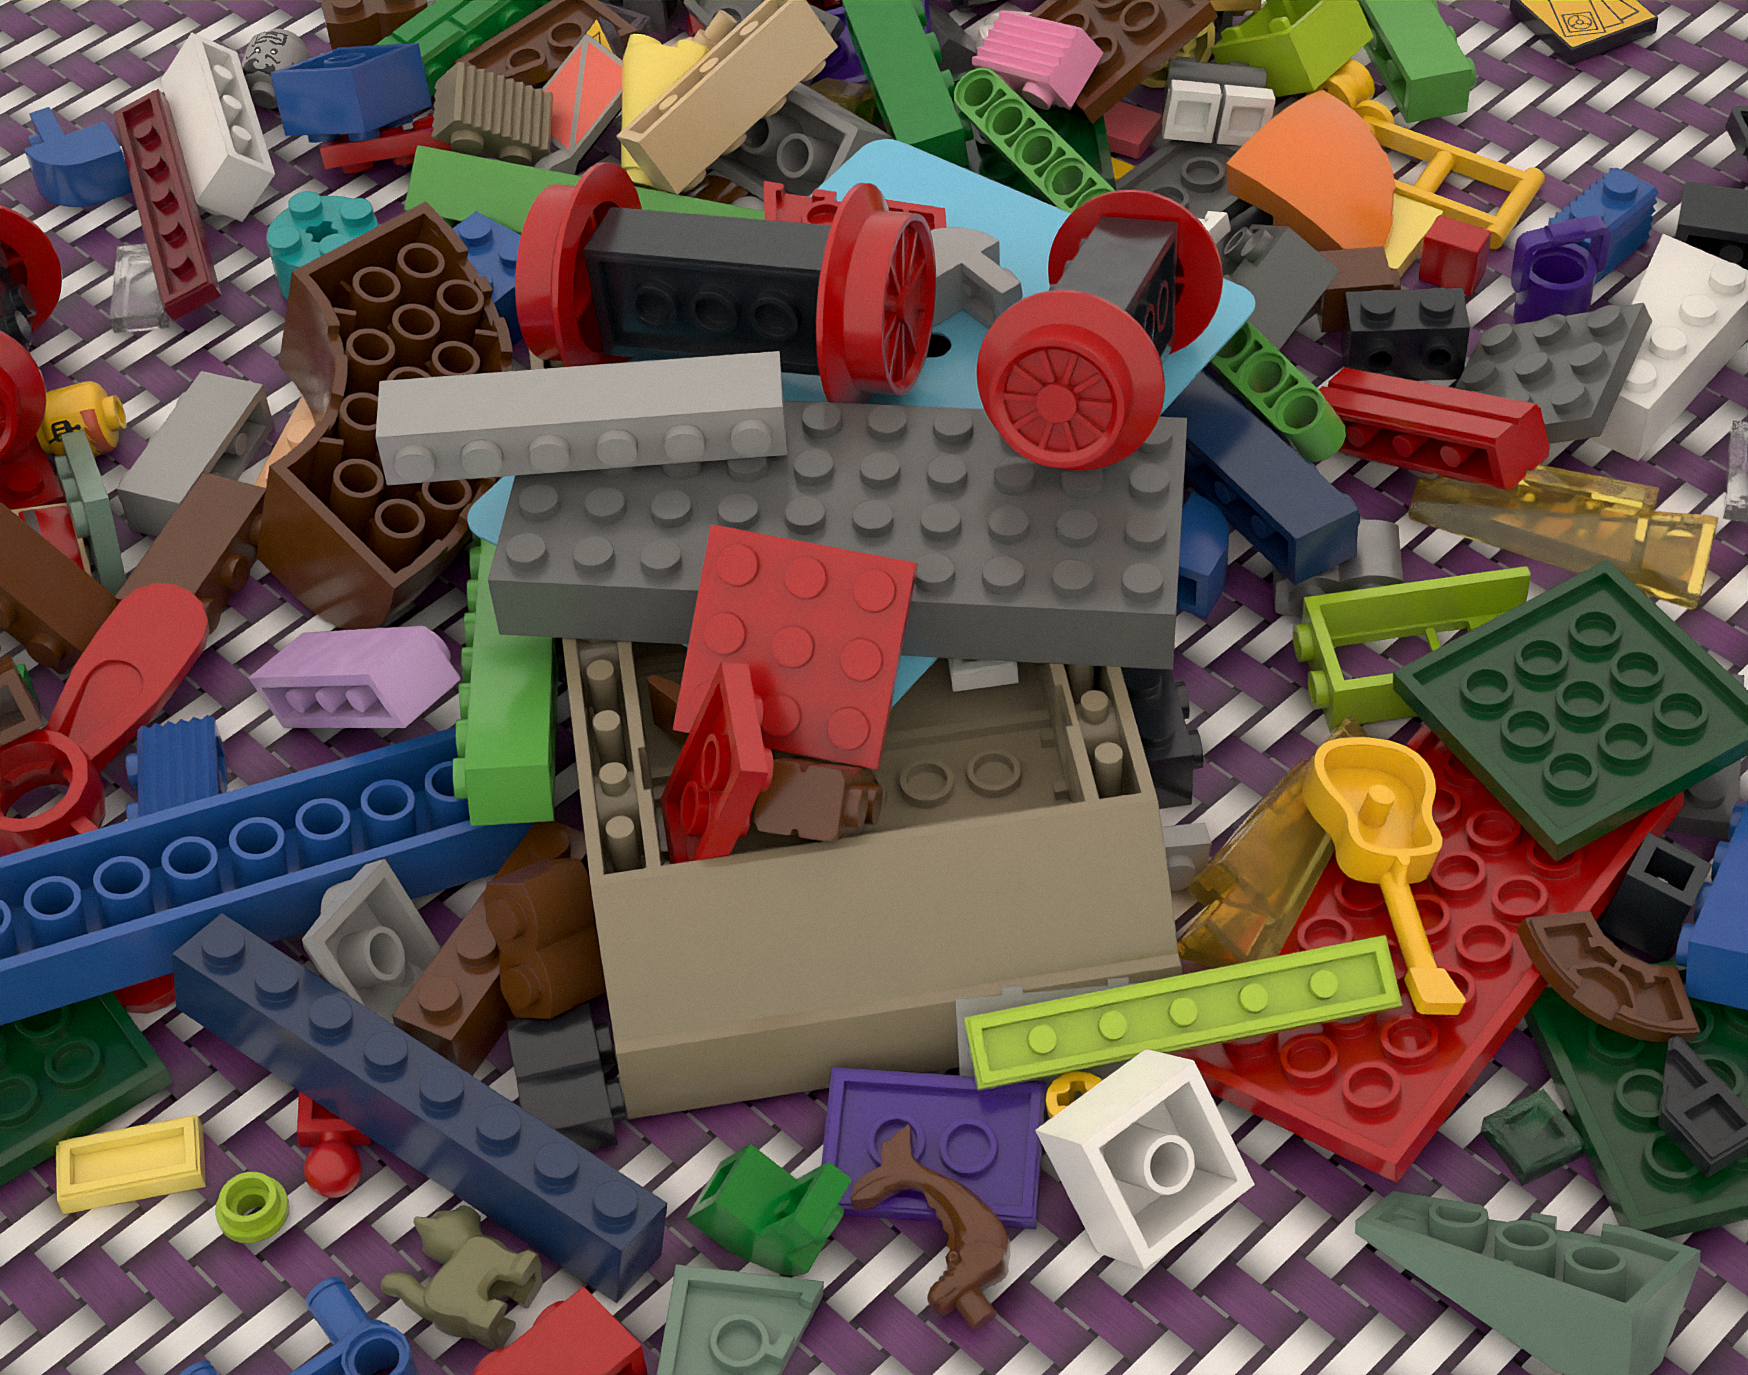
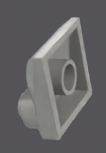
(371, 939)

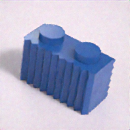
(1623, 205)
(176, 765)

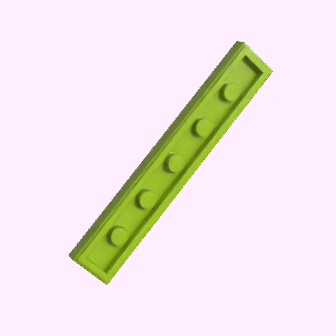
(1181, 1012)

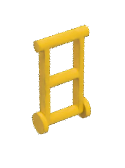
(1447, 158)

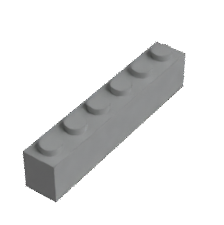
(581, 418)

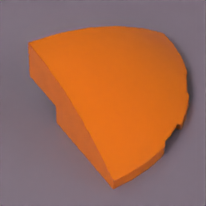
(1318, 175)

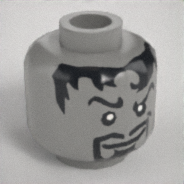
(267, 54)

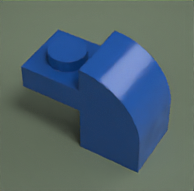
(77, 166)
(1202, 556)

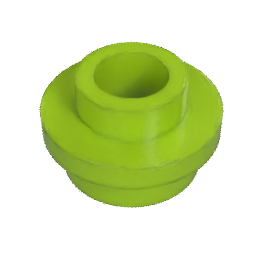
(245, 1193)

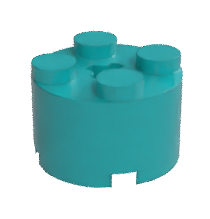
(313, 228)

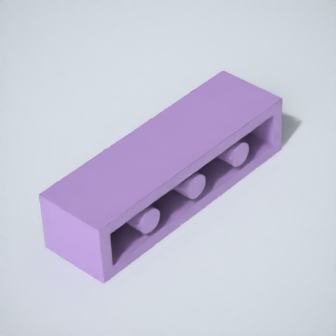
(356, 678)

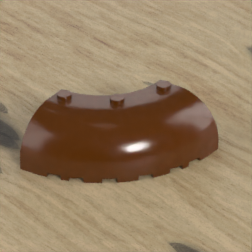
(361, 315)

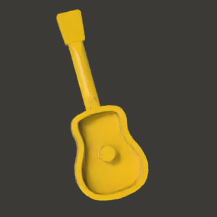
(1378, 811)

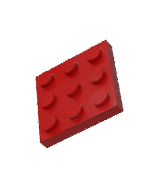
(817, 639)

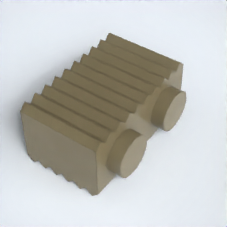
(492, 116)

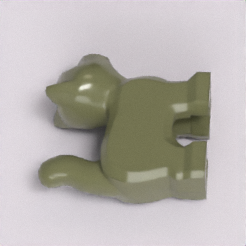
(474, 1276)

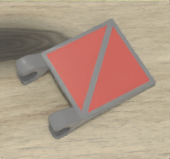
(584, 102)

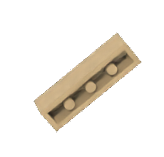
(727, 93)

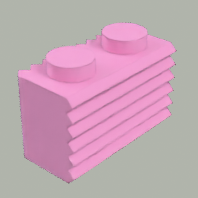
(1039, 58)

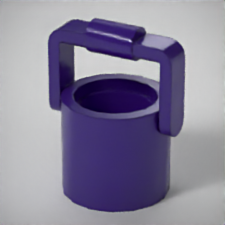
(1553, 272)

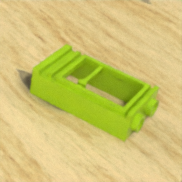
(1391, 614)

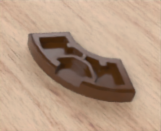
(1606, 982)

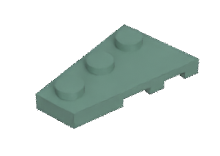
(90, 508)

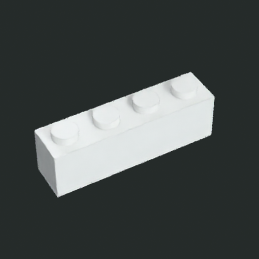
(217, 128)

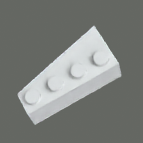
(1695, 329)

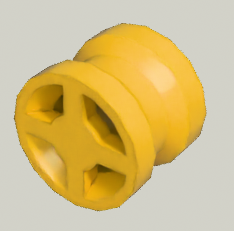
(1350, 84)

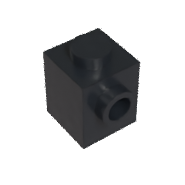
(1646, 908)

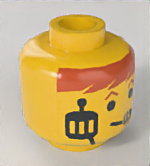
(82, 408)

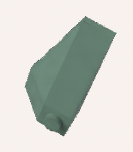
(1555, 1293)

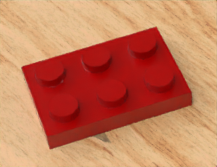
(717, 771)

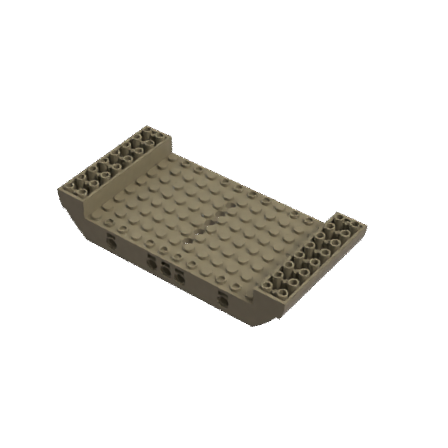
(1002, 856)

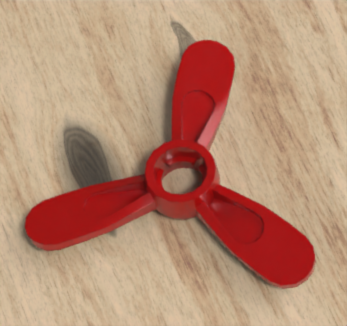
(109, 695)

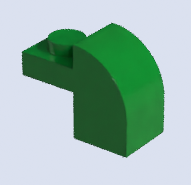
(769, 1214)

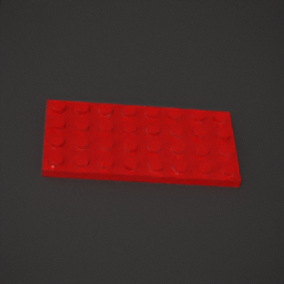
(1392, 1077)

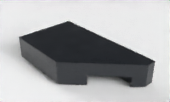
(1700, 1111)

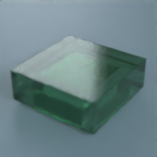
(1533, 1137)

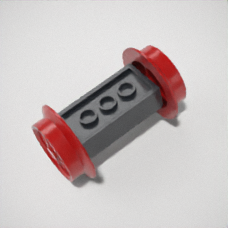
(660, 285)

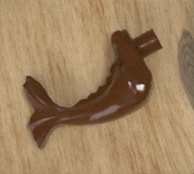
(976, 1235)

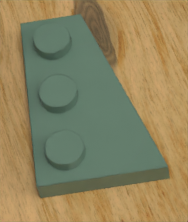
(734, 1322)

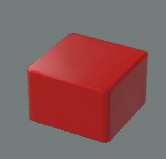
(1454, 254)

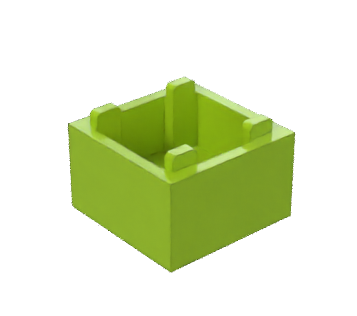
(1296, 41)

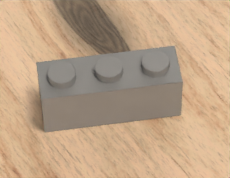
(209, 431)

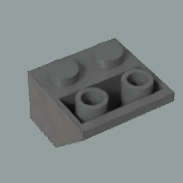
(1281, 275)

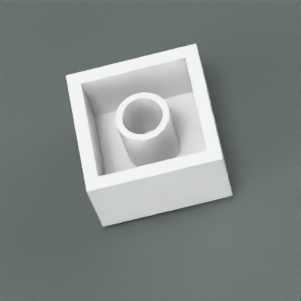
(1145, 1157)

